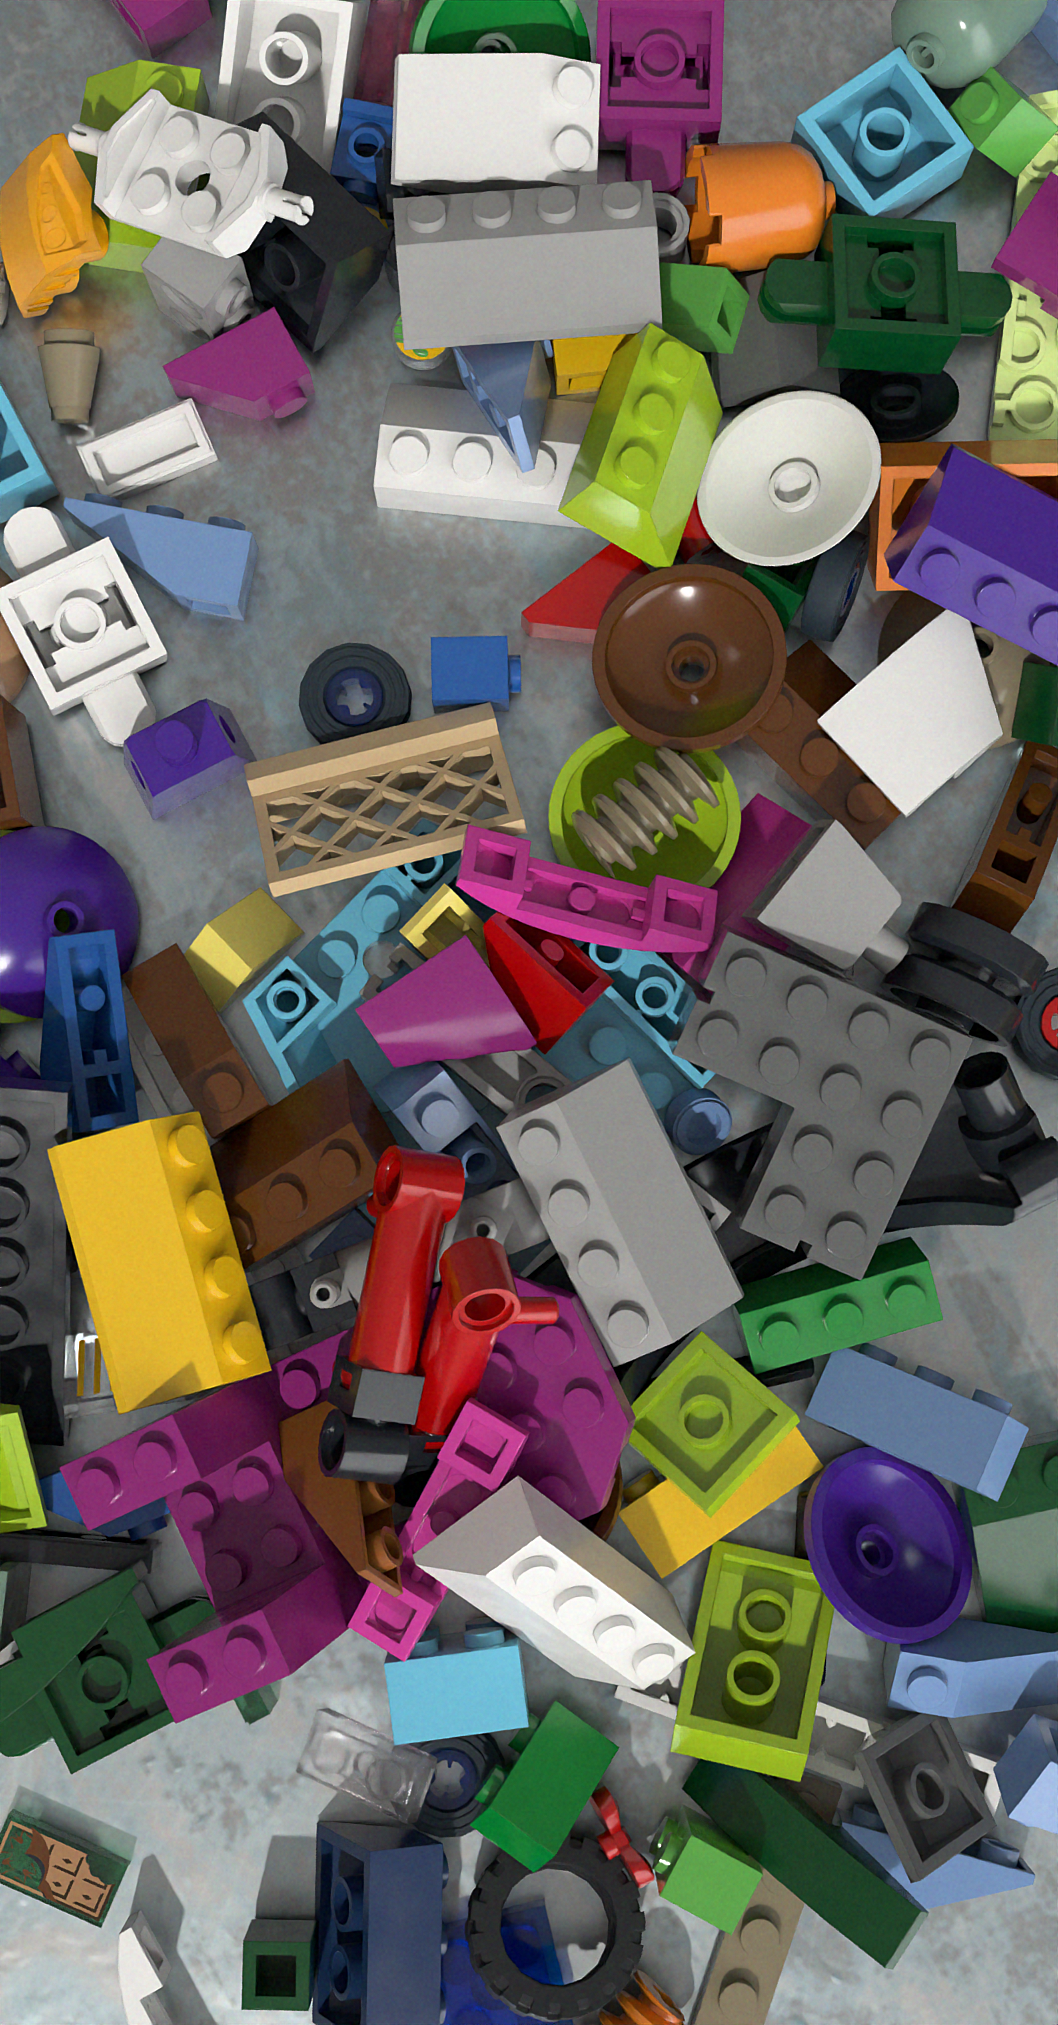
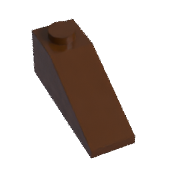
(1015, 842)
(196, 1042)

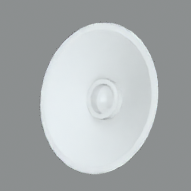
(789, 478)

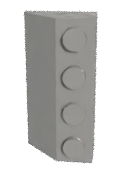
(527, 264)
(620, 1211)

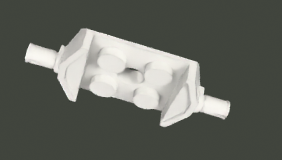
(158, 153)

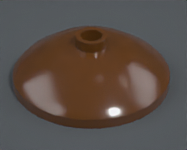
(683, 620)

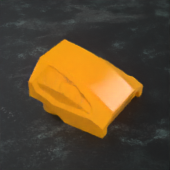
(48, 226)

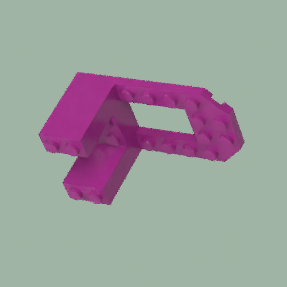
(257, 1548)

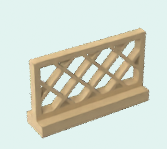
(377, 770)

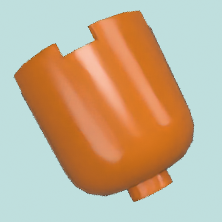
(755, 204)

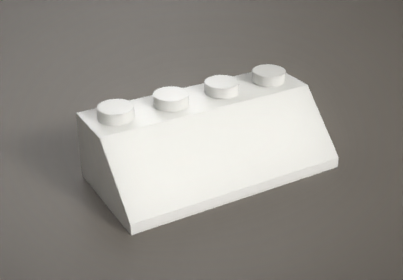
(448, 460)
(560, 1589)

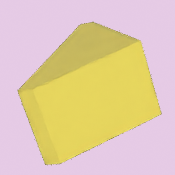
(442, 923)
(241, 946)

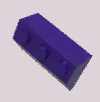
(984, 551)

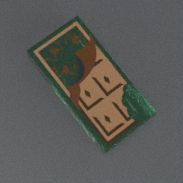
(59, 1868)

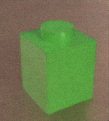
(1002, 121)
(702, 306)

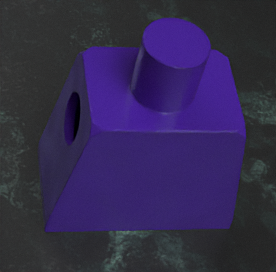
(186, 755)

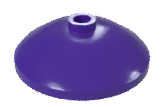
(49, 872)
(887, 1546)

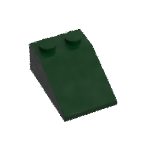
(1017, 1540)

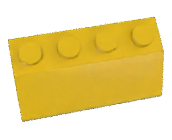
(158, 1261)

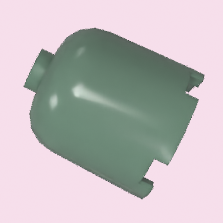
(960, 38)

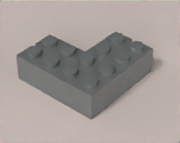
(854, 1084)

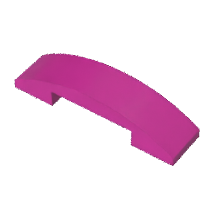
(584, 904)
(469, 1470)

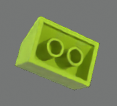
(104, 103)
(645, 447)

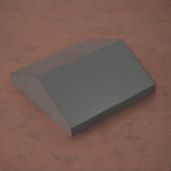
(769, 358)
(923, 1791)

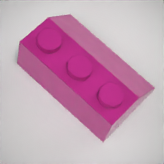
(764, 843)

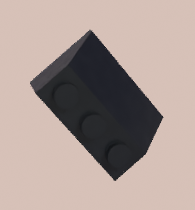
(319, 268)

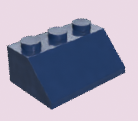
(378, 1926)

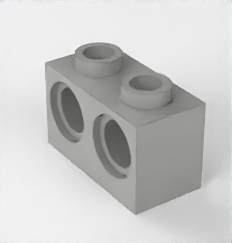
(199, 288)

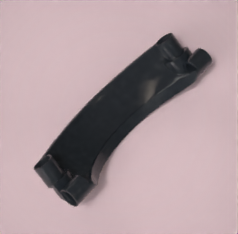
(976, 1168)

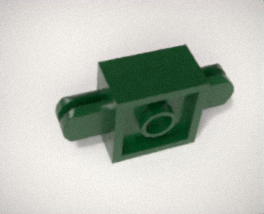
(888, 266)
(107, 1689)

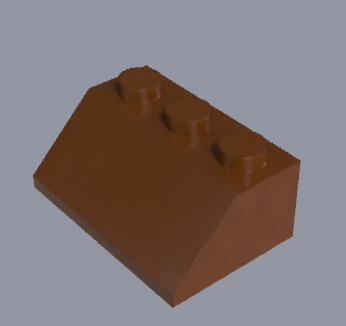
(806, 758)
(300, 1164)

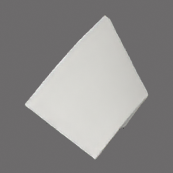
(919, 714)

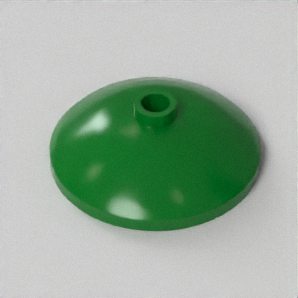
(504, 25)

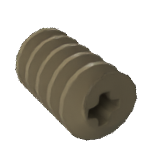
(643, 809)

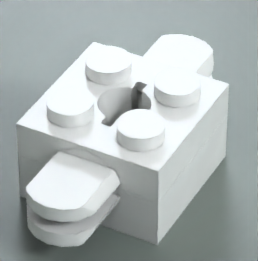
(79, 625)

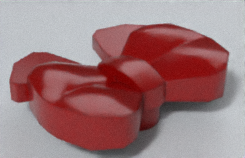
(616, 1838)

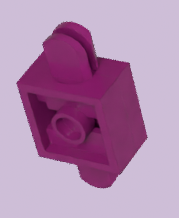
(659, 83)

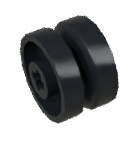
(965, 973)

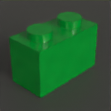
(543, 1786)

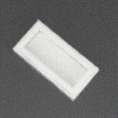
(148, 452)

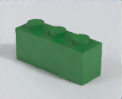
(827, 1310)

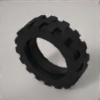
(616, 1963)

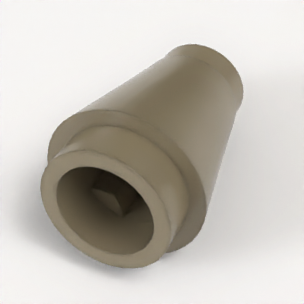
(69, 373)

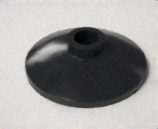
(903, 404)

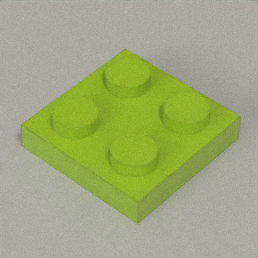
(708, 1423)

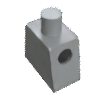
(831, 902)

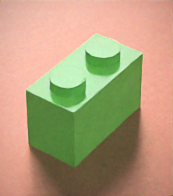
(703, 1869)

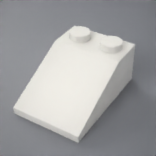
(292, 65)
(494, 122)

